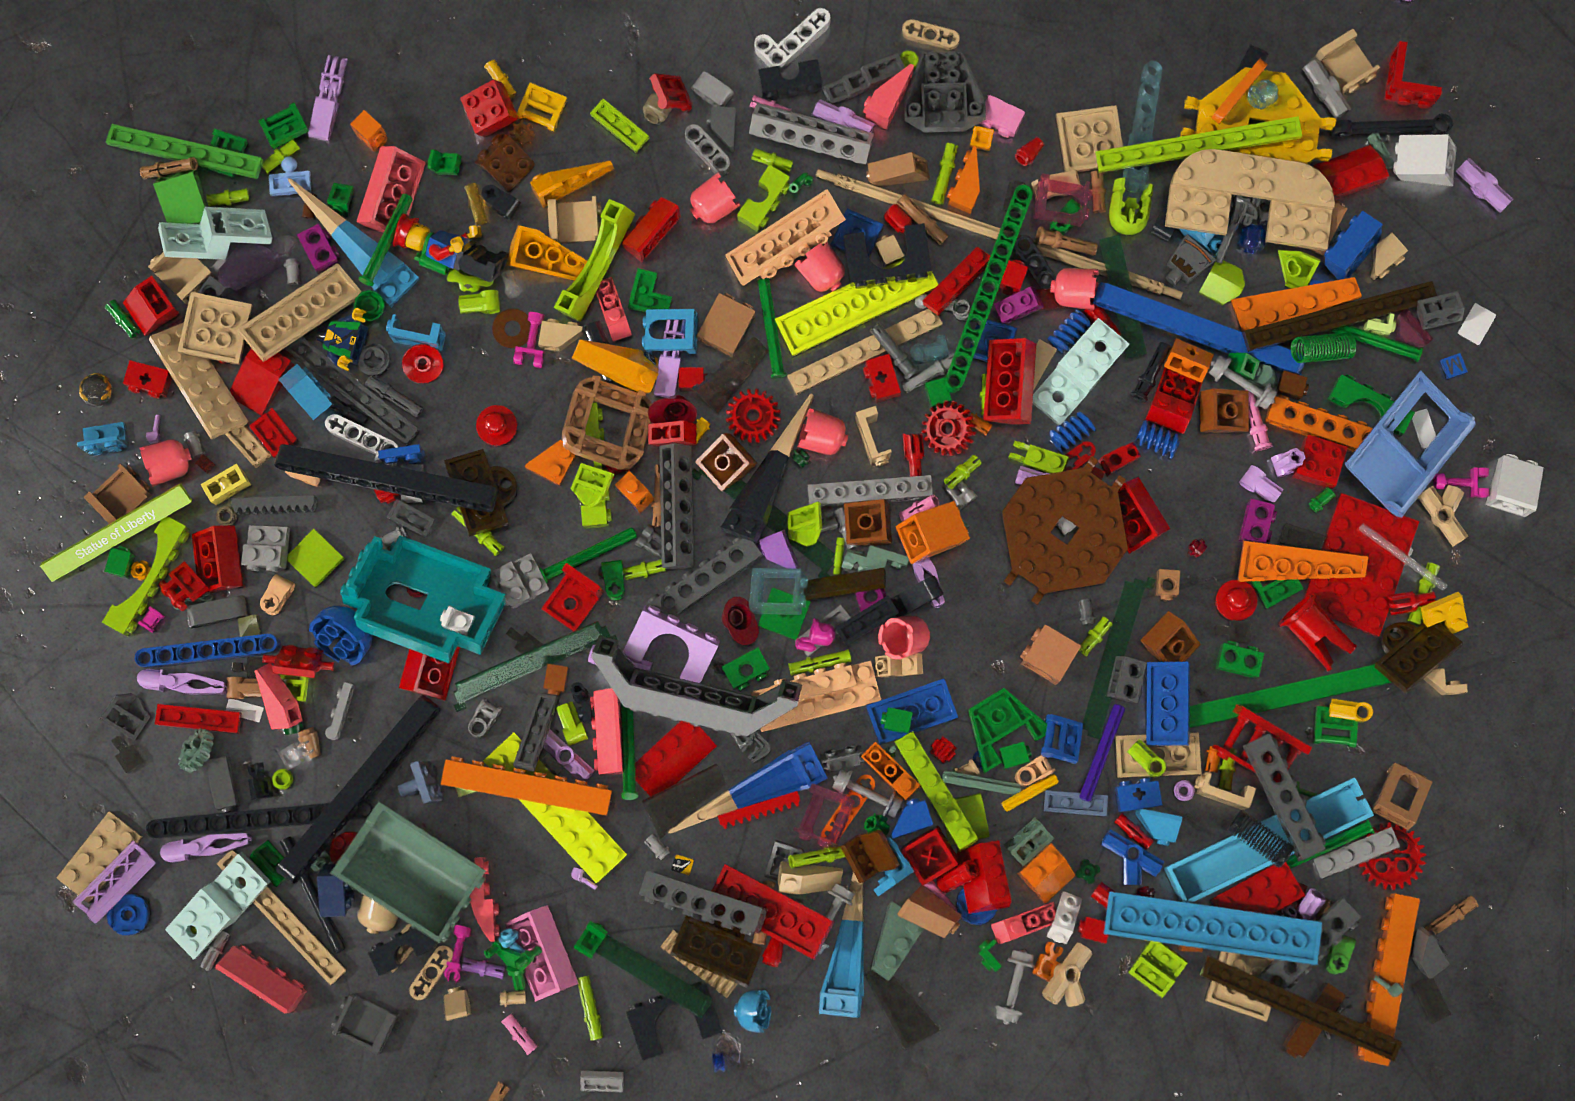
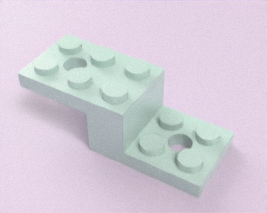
(214, 233)
(1079, 371)
(217, 905)

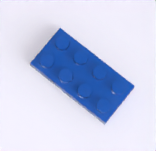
(929, 704)
(1168, 704)

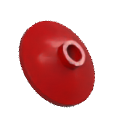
(422, 372)

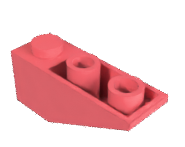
(613, 310)
(277, 698)
(1024, 923)

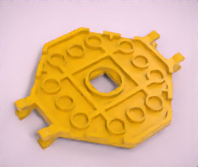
(1289, 104)

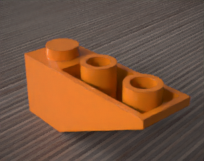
(967, 189)
(891, 771)

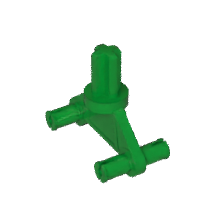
(515, 961)

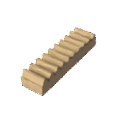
(719, 983)

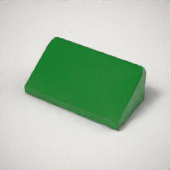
(267, 860)

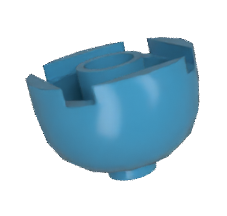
(753, 1011)

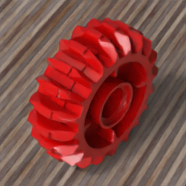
(748, 404)
(937, 428)

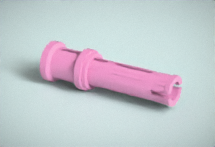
(1257, 429)

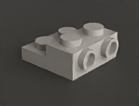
(266, 548)
(520, 581)

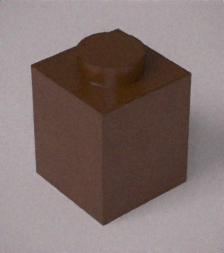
(1292, 385)

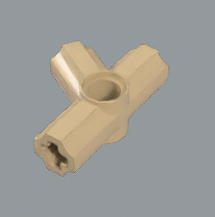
(1447, 504)
(1070, 985)

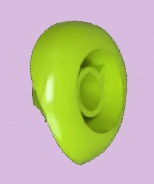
(467, 281)

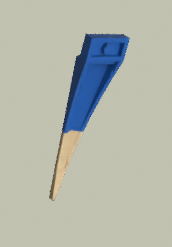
(785, 774)

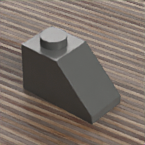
(723, 124)

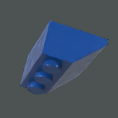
(1353, 245)
(912, 819)

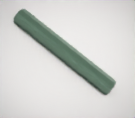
(981, 782)

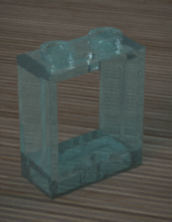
(757, 589)

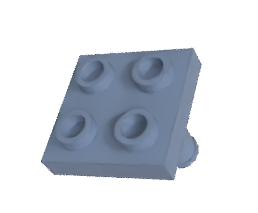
(424, 783)

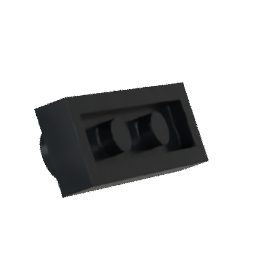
(866, 620)

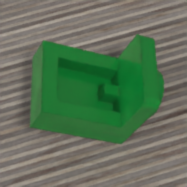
(444, 162)
(591, 939)
(988, 960)

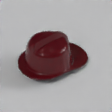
(672, 409)
(740, 621)

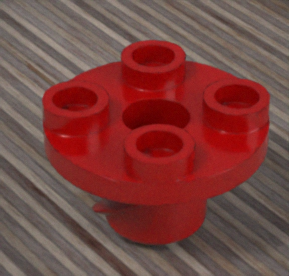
(496, 425)
(1236, 600)

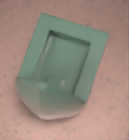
(1264, 375)

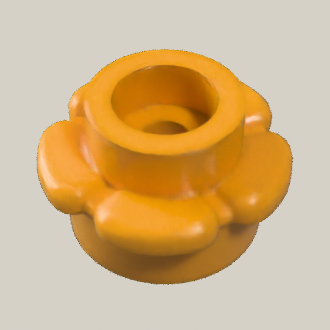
(145, 570)

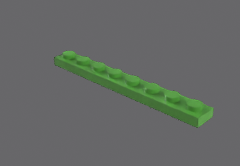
(180, 149)

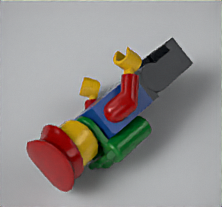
(449, 251)

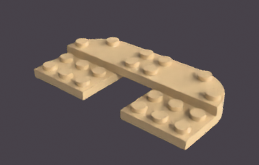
(1297, 195)

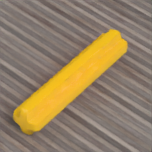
(1030, 792)

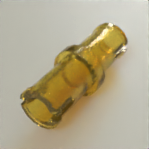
(476, 204)

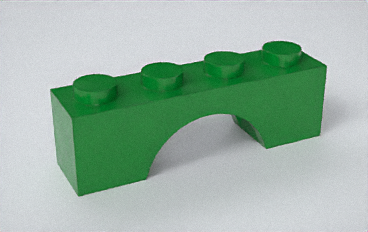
(1348, 391)

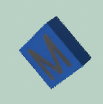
(1453, 366)

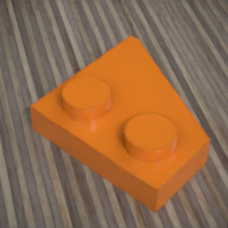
(552, 463)

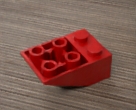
(1174, 401)

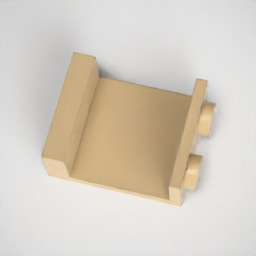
(1347, 62)
(574, 220)
(181, 274)

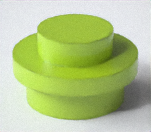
(282, 779)

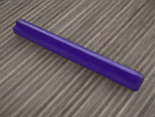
(1102, 753)

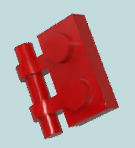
(189, 583)

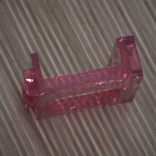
(1081, 192)
(806, 828)

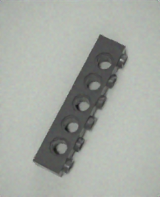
(676, 506)
(699, 591)
(1282, 809)
(654, 883)
(1349, 919)

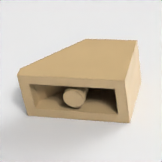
(456, 1003)

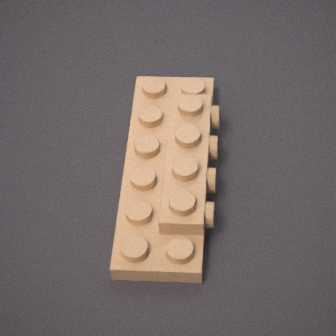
(786, 239)
(828, 693)

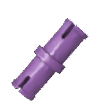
(483, 968)

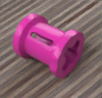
(151, 619)

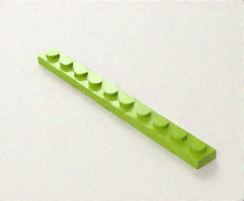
(1185, 146)

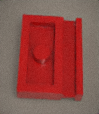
(272, 432)

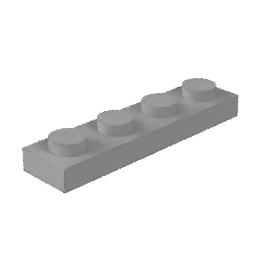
(1357, 853)

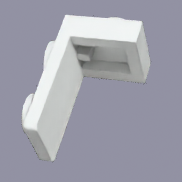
(1065, 918)

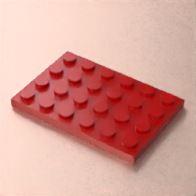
(1363, 600)

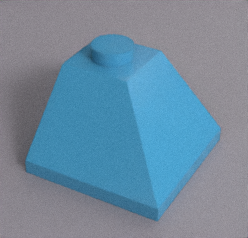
(1160, 825)

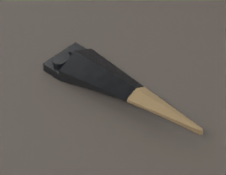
(754, 503)

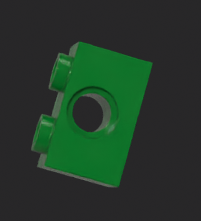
(755, 660)

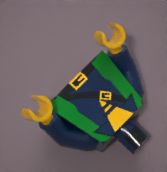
(344, 339)

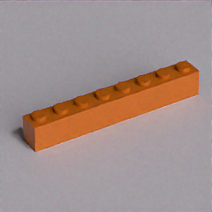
(526, 787)
(1390, 967)

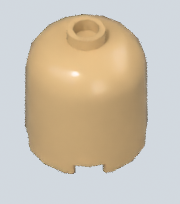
(375, 916)

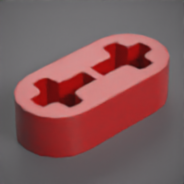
(1080, 460)

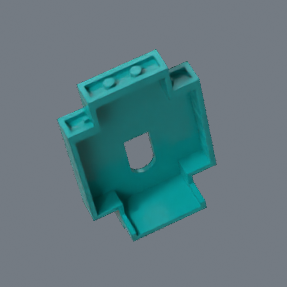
(438, 574)

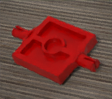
(298, 661)

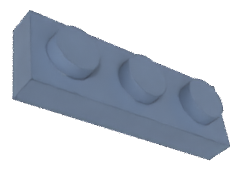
(1072, 804)

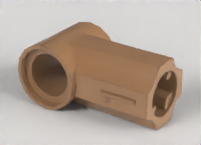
(240, 688)

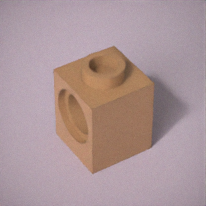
(1172, 576)

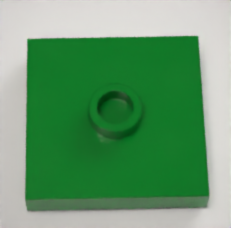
(783, 624)

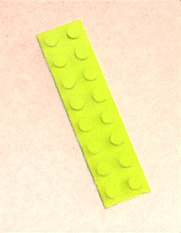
(846, 309)
(571, 828)

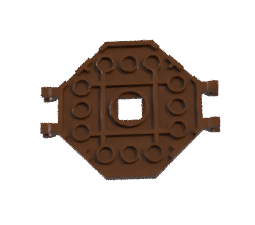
(1082, 501)

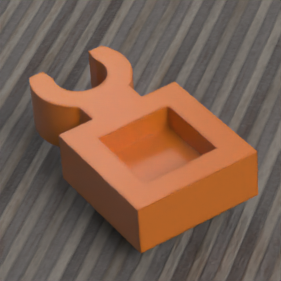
(1047, 962)

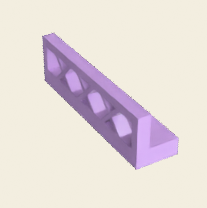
(121, 885)

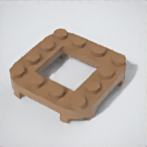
(597, 450)

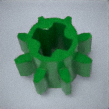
(877, 822)

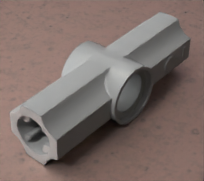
(1326, 88)

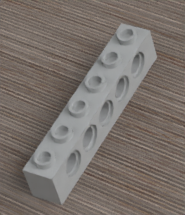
(798, 128)
(890, 489)

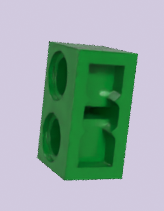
(1239, 665)

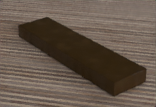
(845, 584)

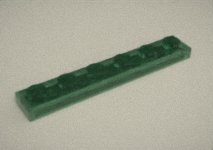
(1119, 277)
(654, 976)

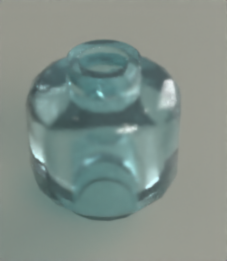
(1262, 94)

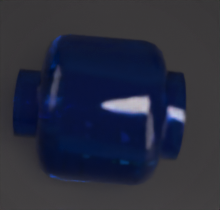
(1252, 238)

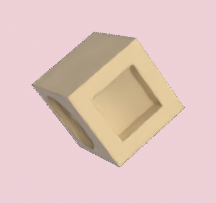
(888, 250)

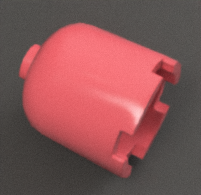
(713, 200)
(822, 268)
(1075, 287)
(822, 433)
(165, 461)
(904, 636)

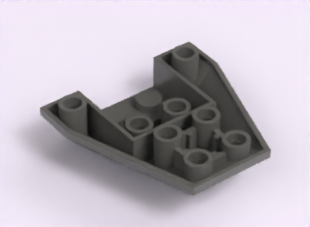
(944, 94)

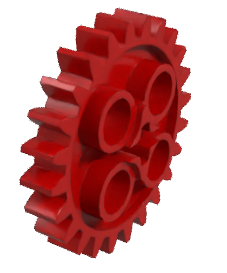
(1393, 875)

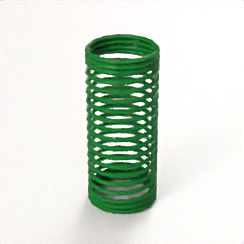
(1308, 350)

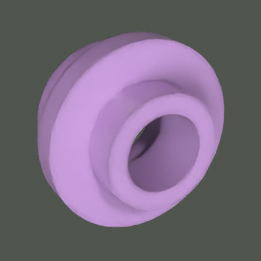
(1190, 790)

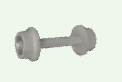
(1265, 396)
(892, 805)
(842, 895)
(1008, 1013)

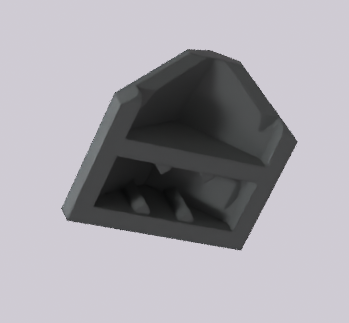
(126, 714)
(779, 854)

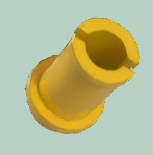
(701, 427)

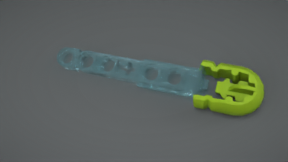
(1136, 180)

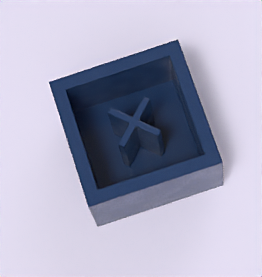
(333, 894)

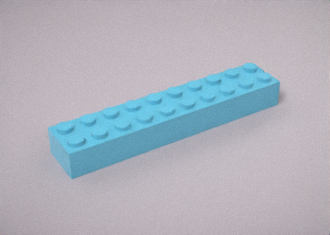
(1233, 860)

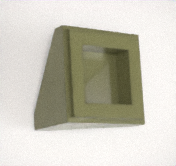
(249, 625)

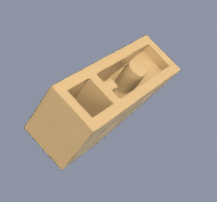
(807, 878)

